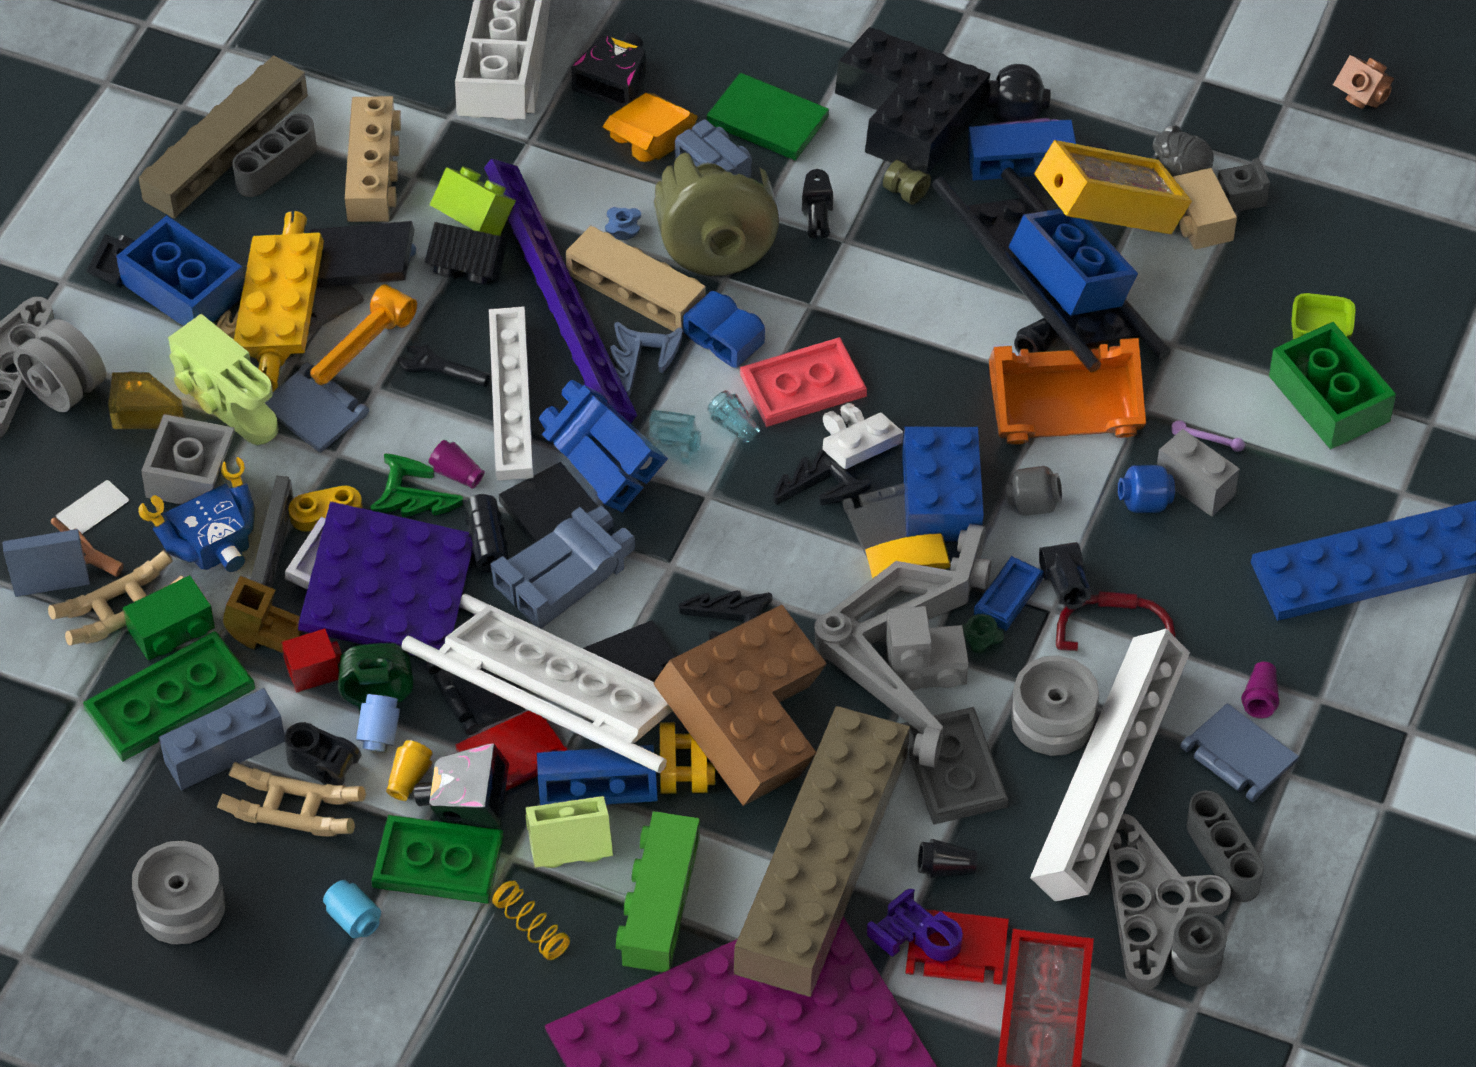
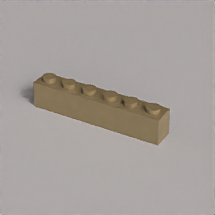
(225, 132)

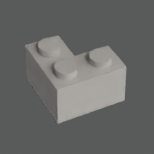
(924, 654)

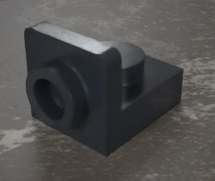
(104, 262)

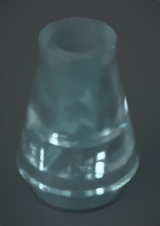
(732, 415)

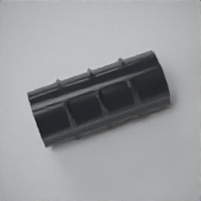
(485, 530)

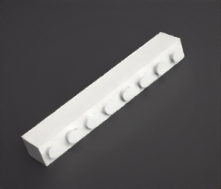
(1110, 766)

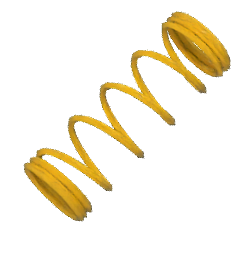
(506, 902)

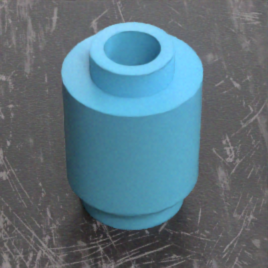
(352, 909)

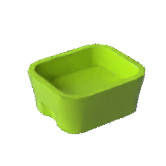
(1317, 310)

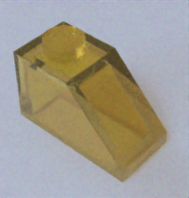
(140, 401)

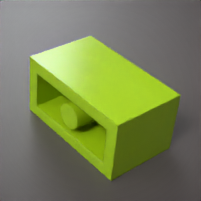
(471, 201)

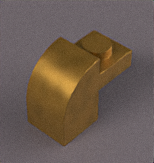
(254, 619)

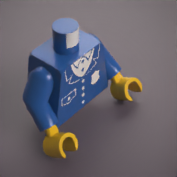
(208, 527)

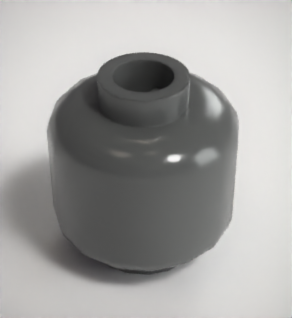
(1034, 490)

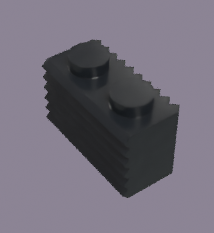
(465, 252)

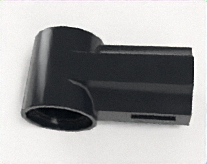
(1064, 569)

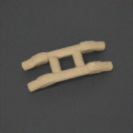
(97, 600)
(276, 787)

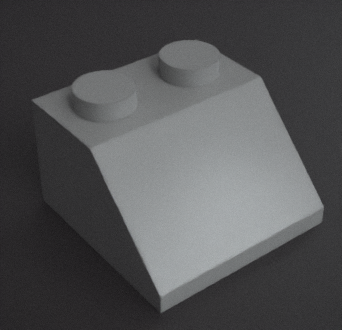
(185, 458)

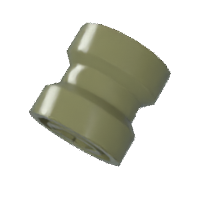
(907, 182)

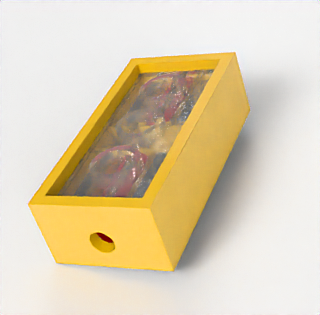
(1112, 187)

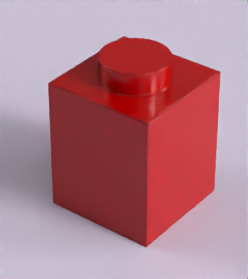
(311, 660)

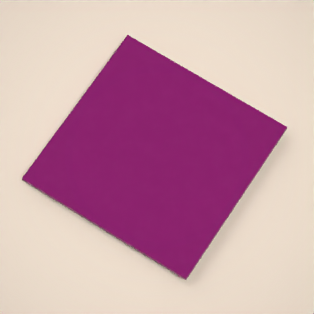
(719, 1019)

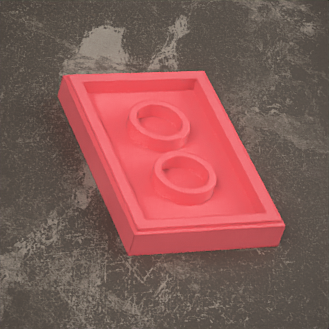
(803, 382)

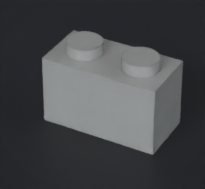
(1199, 472)

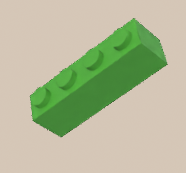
(659, 892)

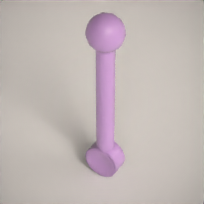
(1236, 444)

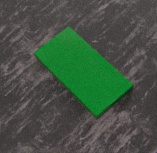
(168, 695)

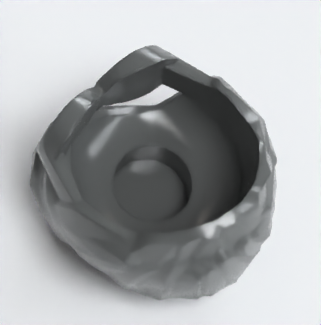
(1182, 152)

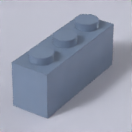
(222, 738)

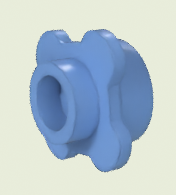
(623, 222)

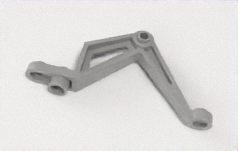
(849, 643)

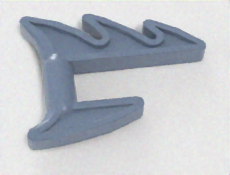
(631, 344)

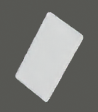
(92, 507)

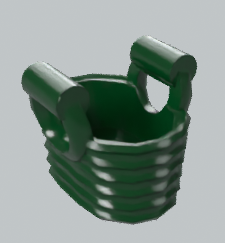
(375, 670)

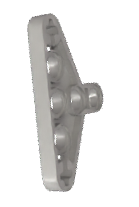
(12, 328)
(1155, 916)

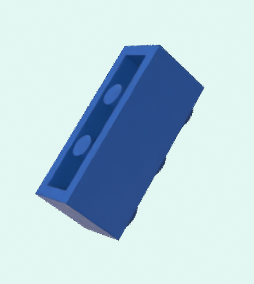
(1014, 146)
(592, 774)

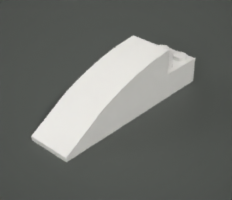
(502, 59)

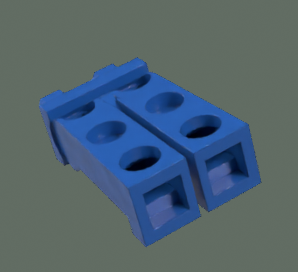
(601, 444)

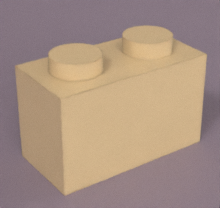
(1209, 215)

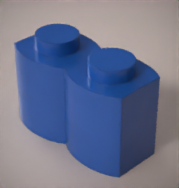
(724, 328)

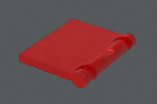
(519, 743)
(981, 950)

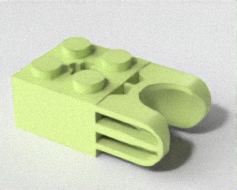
(223, 379)

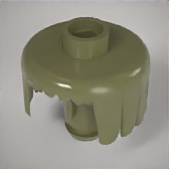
(714, 218)

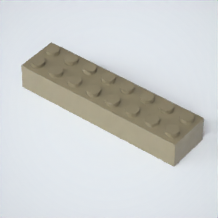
(821, 851)

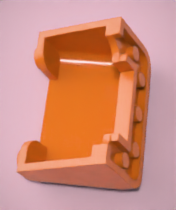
(1060, 397)

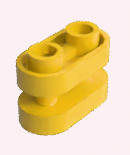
(699, 773)

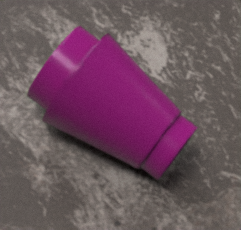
(455, 464)
(1261, 691)

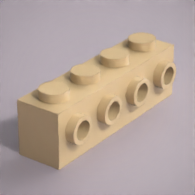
(371, 159)

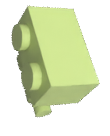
(569, 832)

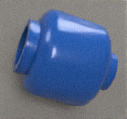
(1146, 488)

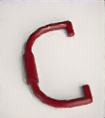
(1110, 599)

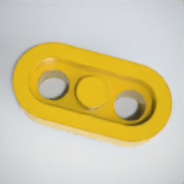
(319, 501)

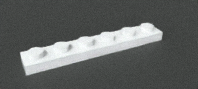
(510, 394)

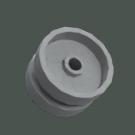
(59, 365)
(1054, 705)
(178, 892)

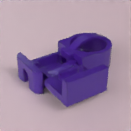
(914, 920)

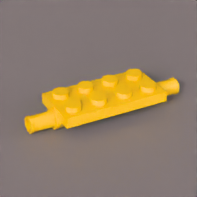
(279, 295)

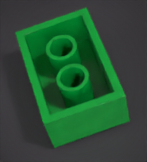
(1332, 385)

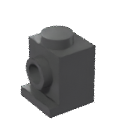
(1245, 186)

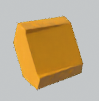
(649, 126)

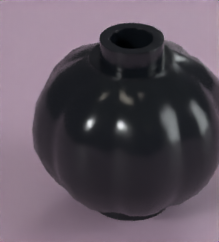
(1017, 94)

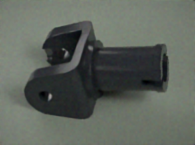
(817, 201)

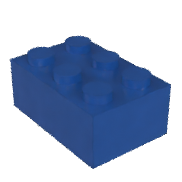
(1073, 261)
(180, 273)
(941, 480)

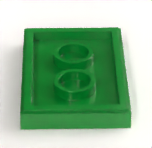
(768, 116)
(438, 859)

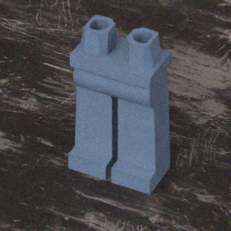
(563, 565)

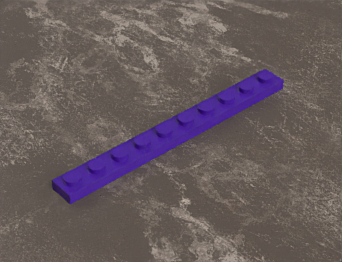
(560, 290)

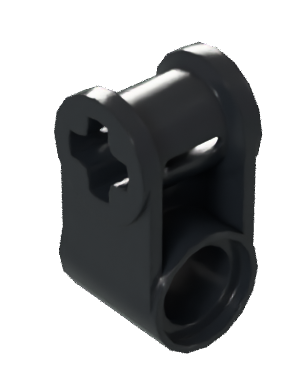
(325, 757)

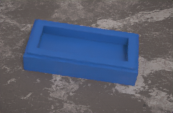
(1009, 592)

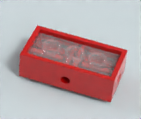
(1045, 1000)

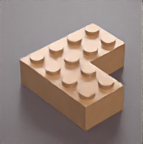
(732, 698)

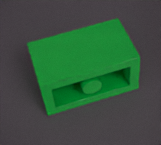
(169, 617)

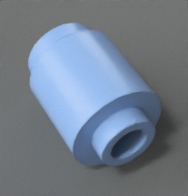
(378, 722)

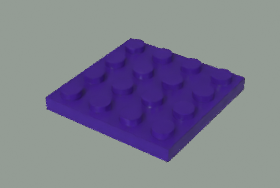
(385, 578)

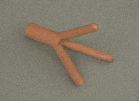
(93, 556)

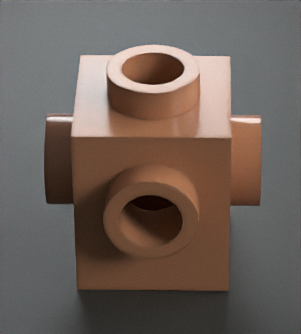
(1364, 82)

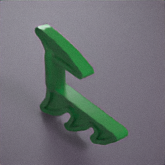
(410, 499)

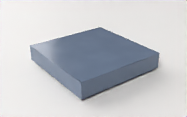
(46, 562)

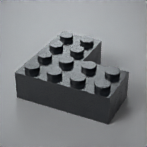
(918, 97)

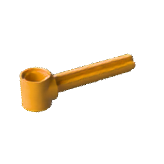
(387, 310)

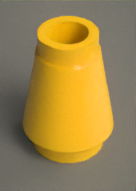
(408, 769)

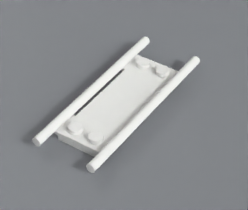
(587, 684)

